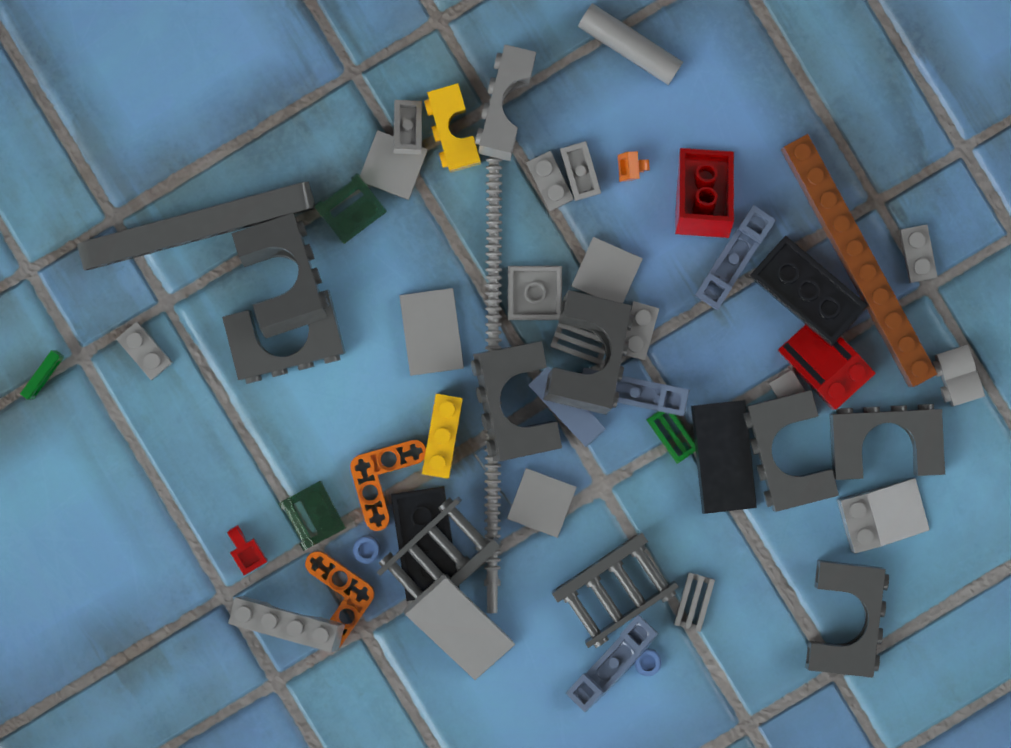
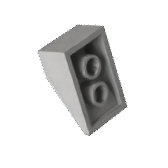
(883, 515)

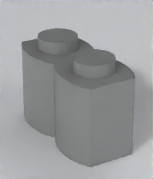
(958, 376)

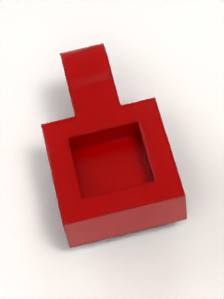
(247, 554)

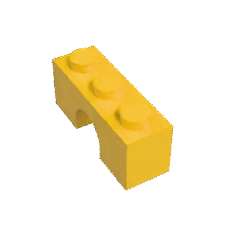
(444, 105)
(442, 436)

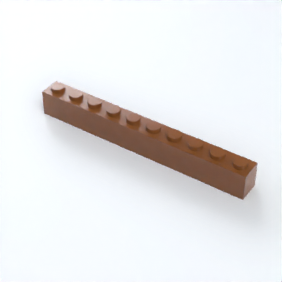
(858, 261)

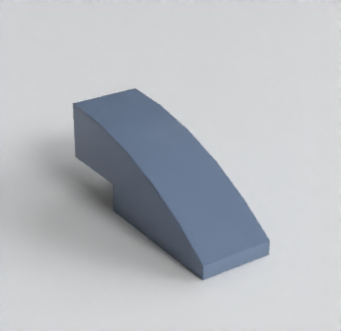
(579, 421)

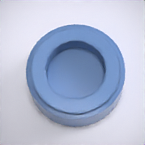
(366, 549)
(648, 663)

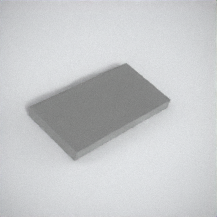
(459, 627)

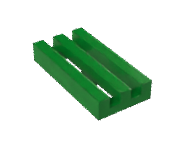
(42, 375)
(659, 415)

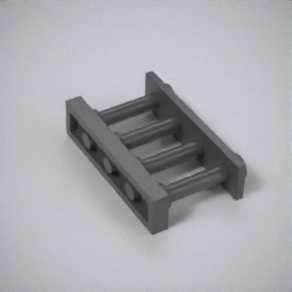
(464, 564)
(591, 578)

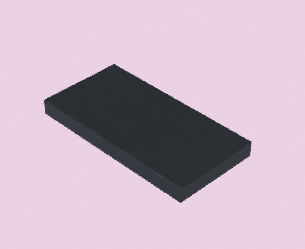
(808, 291)
(723, 457)
(412, 514)

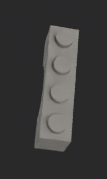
(514, 72)
(287, 625)

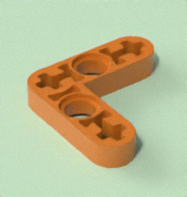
(377, 468)
(350, 600)

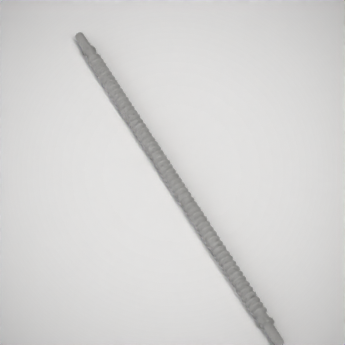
(492, 580)

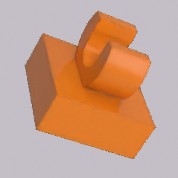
(630, 166)

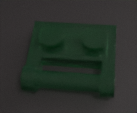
(356, 215)
(320, 511)

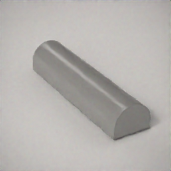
(630, 44)

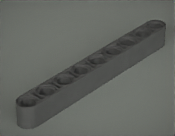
(195, 226)

